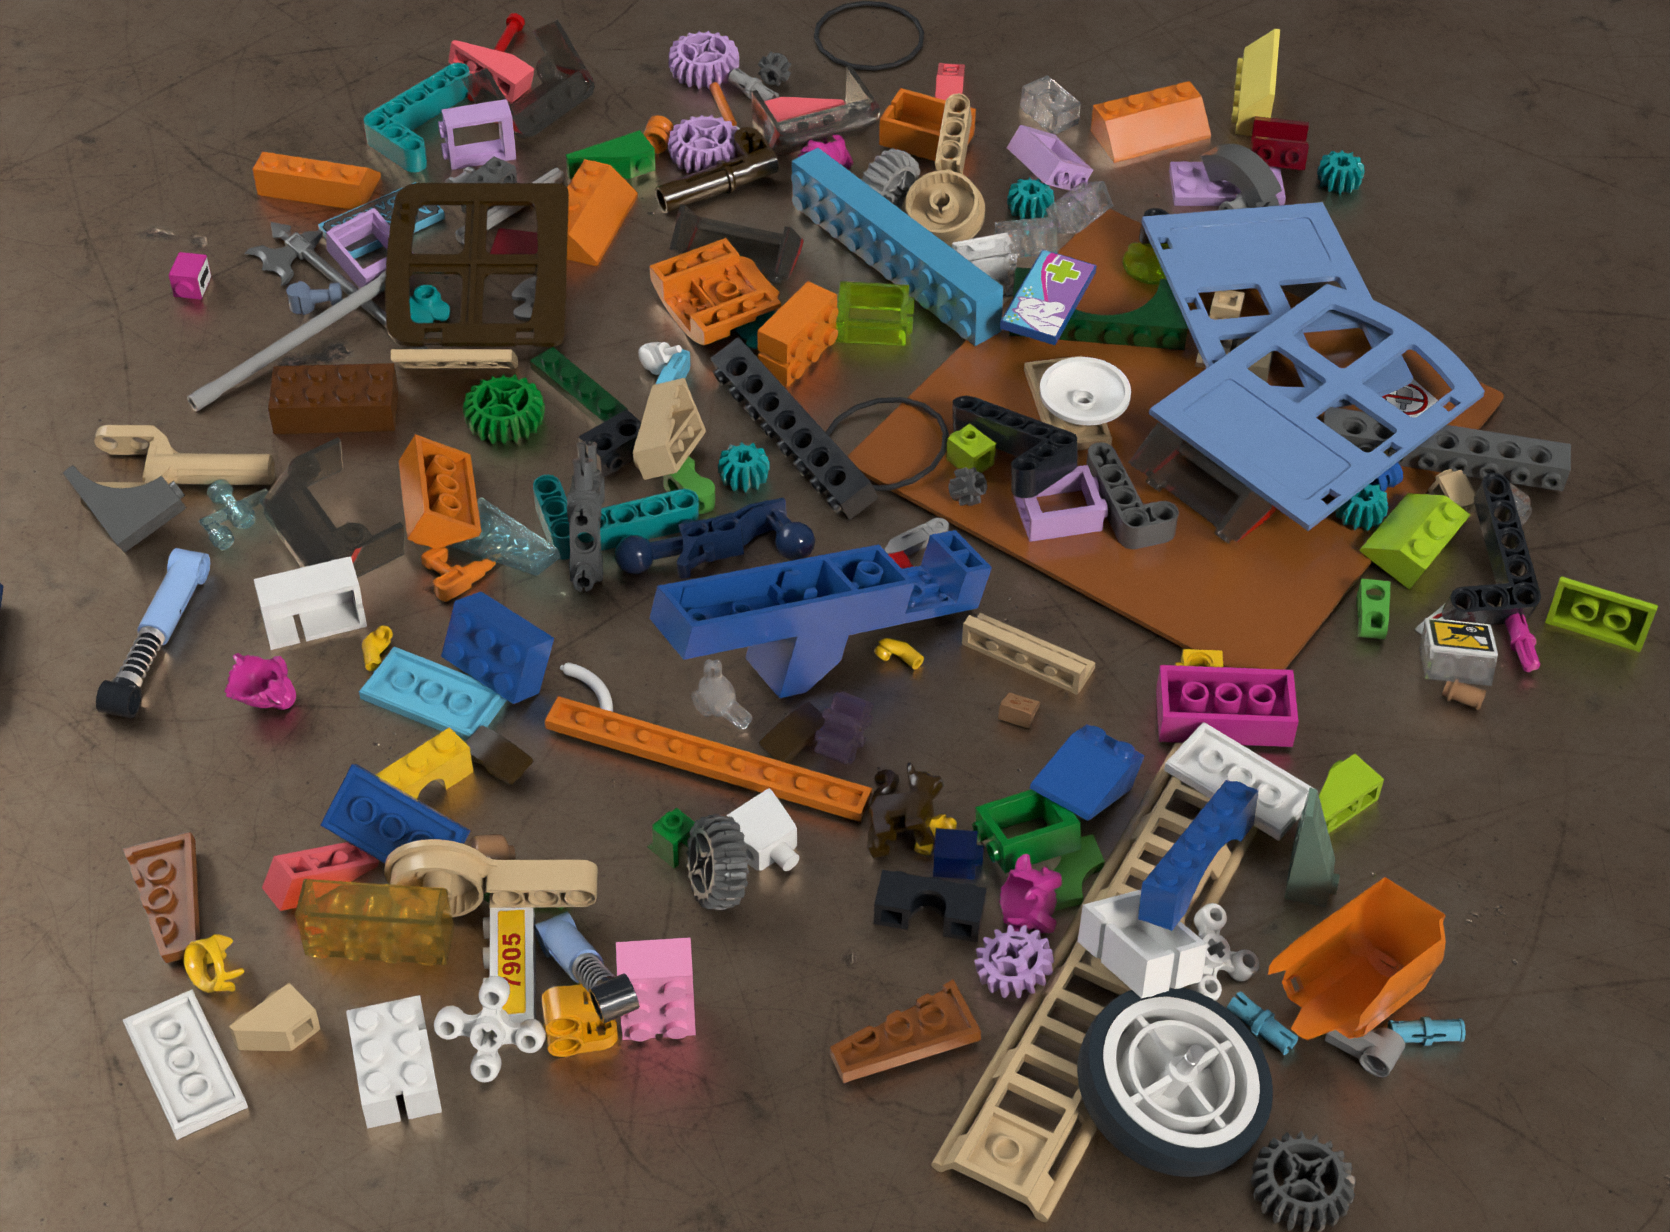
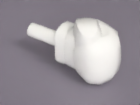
(657, 355)

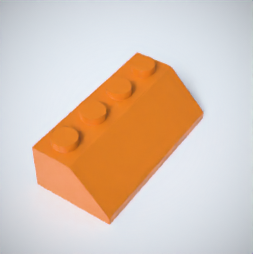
(1150, 121)
(314, 181)
(596, 210)
(438, 494)

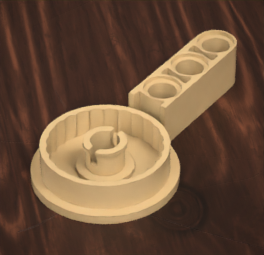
(947, 185)
(471, 874)

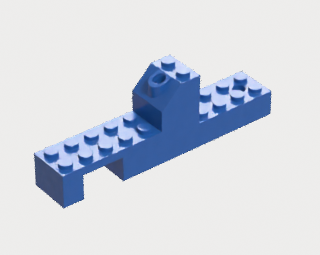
(804, 609)

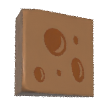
(1018, 710)

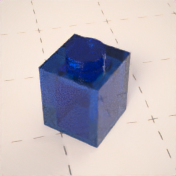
(956, 854)

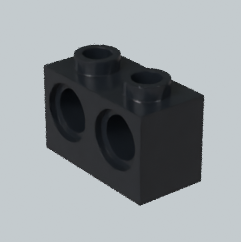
(614, 441)

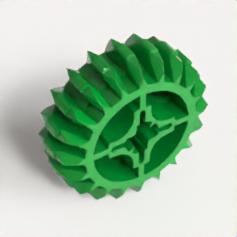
(503, 409)

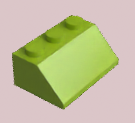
(1414, 535)
(1601, 613)

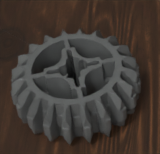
(717, 862)
(1302, 1195)

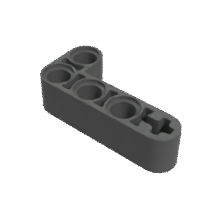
(1131, 521)

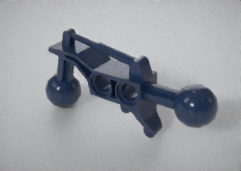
(718, 539)

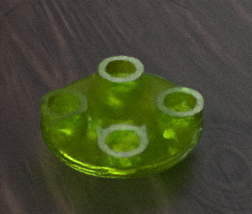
(1143, 264)

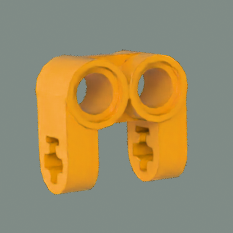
(569, 1021)

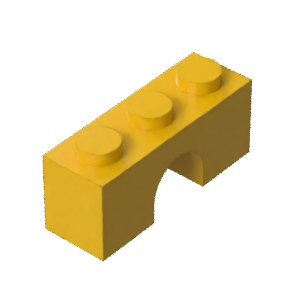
(439, 759)

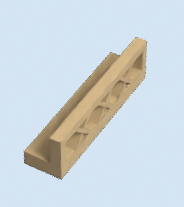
(1027, 652)

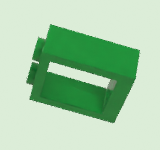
(1056, 839)

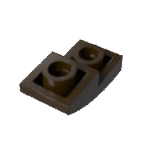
(793, 733)
(498, 755)

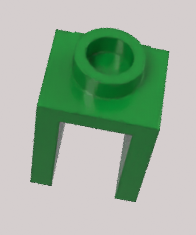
(667, 833)

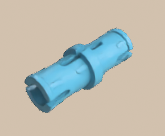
(1262, 1023)
(1429, 1031)

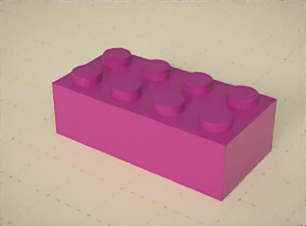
(1242, 703)

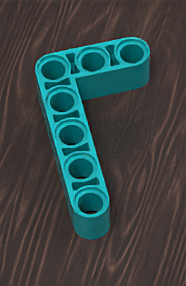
(391, 124)
(646, 516)

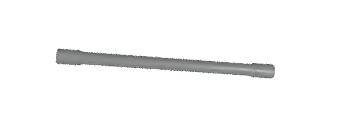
(213, 390)

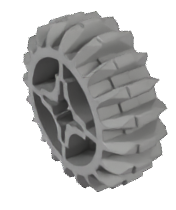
(892, 175)

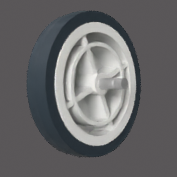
(1175, 1081)

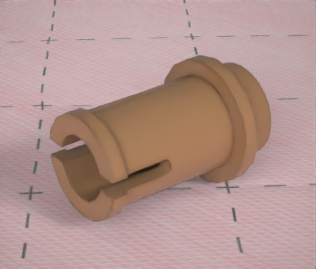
(1464, 694)

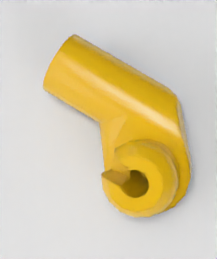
(374, 645)
(901, 649)
(939, 821)

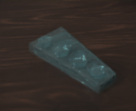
(509, 542)

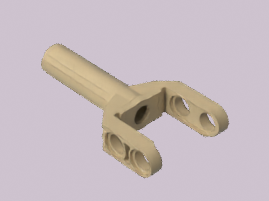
(181, 467)

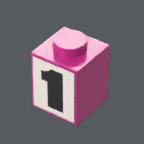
(190, 275)

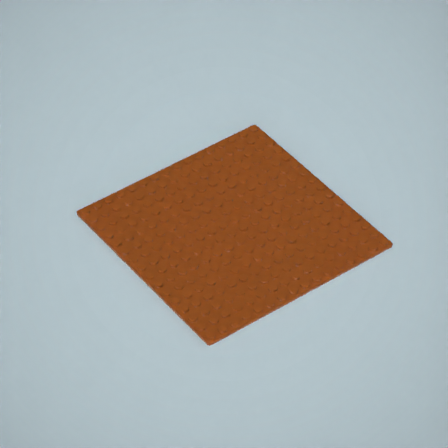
(1243, 597)

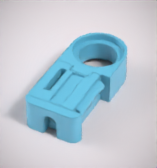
(676, 368)

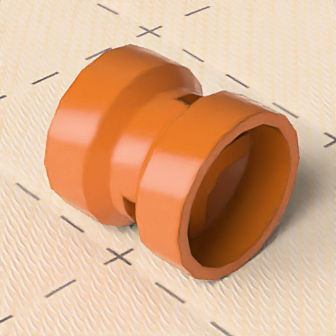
(658, 132)

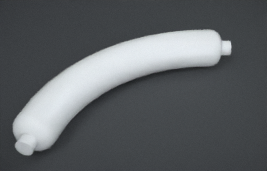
(592, 681)

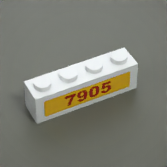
(513, 957)

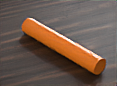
(722, 103)

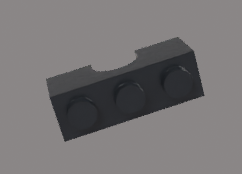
(905, 894)

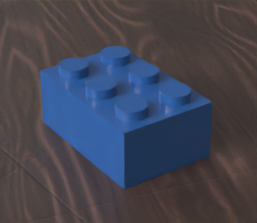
(497, 647)

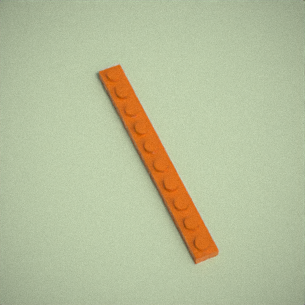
(709, 758)

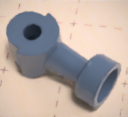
(303, 299)

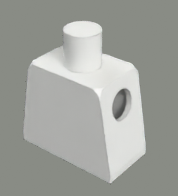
(767, 832)

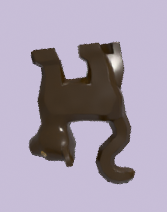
(902, 811)

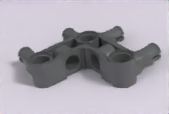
(584, 515)

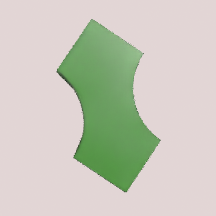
(1075, 870)

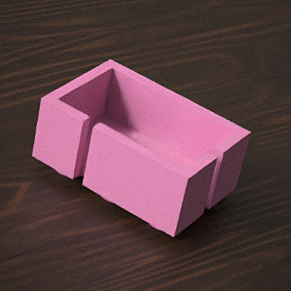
(663, 985)

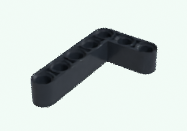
(1041, 449)
(1504, 561)

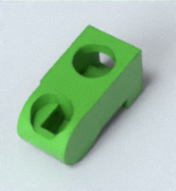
(688, 479)
(1373, 609)

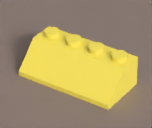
(1255, 82)

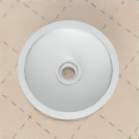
(1085, 391)

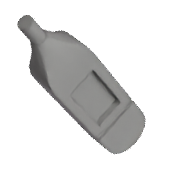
(916, 538)

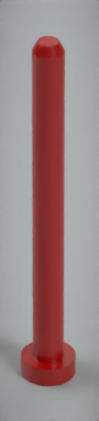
(514, 24)

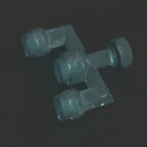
(237, 512)

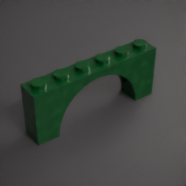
(1152, 325)

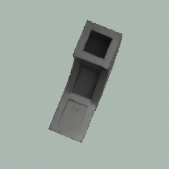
(1245, 171)

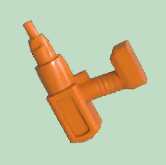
(453, 579)

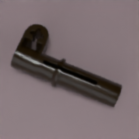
(753, 162)

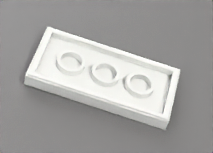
(1213, 757)
(185, 1064)

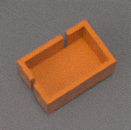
(915, 123)
(798, 332)

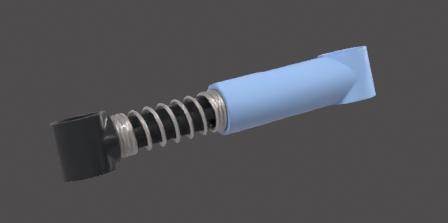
(184, 573)
(580, 960)

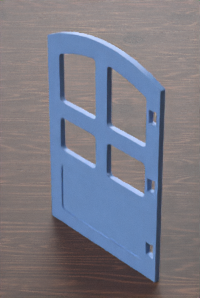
(1262, 252)
(1280, 443)

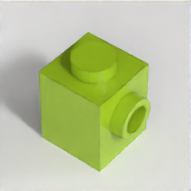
(970, 449)

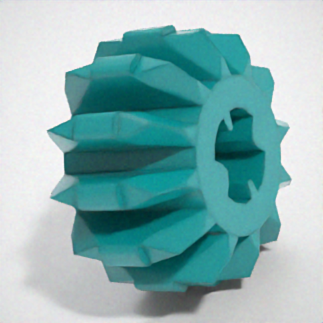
(1340, 172)
(1029, 198)
(743, 466)
(1364, 508)

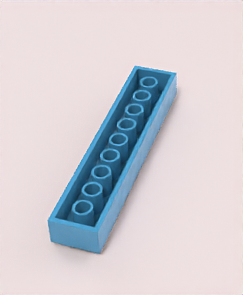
(897, 246)

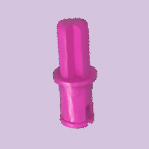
(1522, 642)

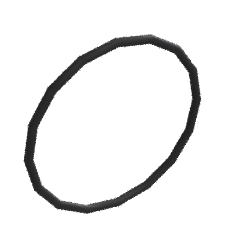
(869, 67)
(907, 401)

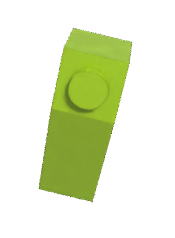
(1348, 790)

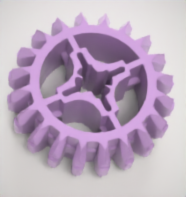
(703, 59)
(701, 142)

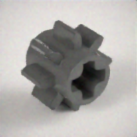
(774, 68)
(967, 486)

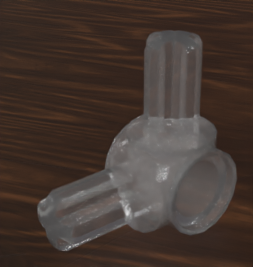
(717, 697)

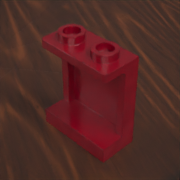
(1280, 142)

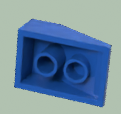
(1089, 772)

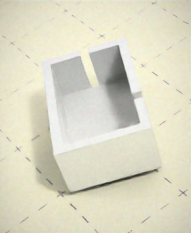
(322, 595)
(1138, 952)
(393, 1060)

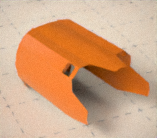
(1344, 955)

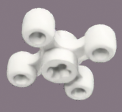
(1239, 964)
(490, 1029)

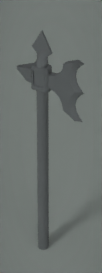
(303, 247)

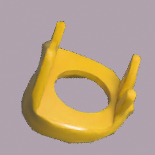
(208, 951)

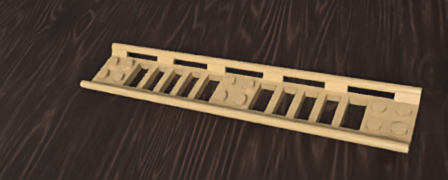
(1005, 1148)

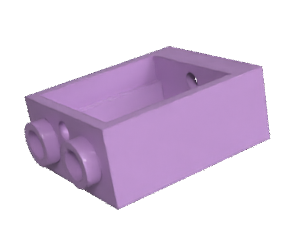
(481, 152)
(1049, 158)
(352, 231)
(1068, 521)

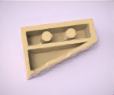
(668, 430)

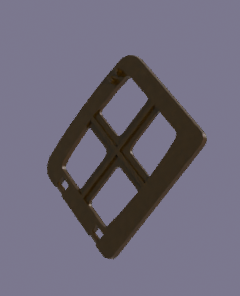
(475, 264)

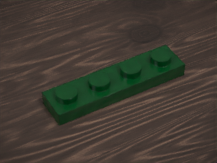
(576, 386)

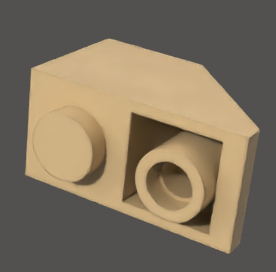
(277, 1023)

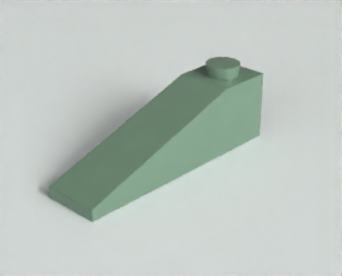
(1312, 857)

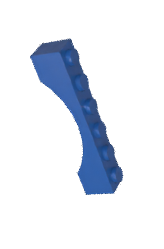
(1176, 877)

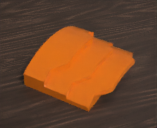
(713, 291)

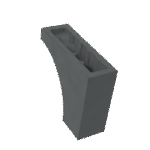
(129, 512)

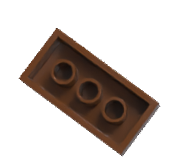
(333, 398)

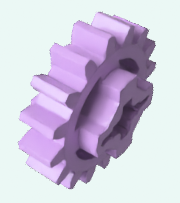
(1014, 961)

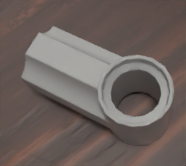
(1376, 1050)

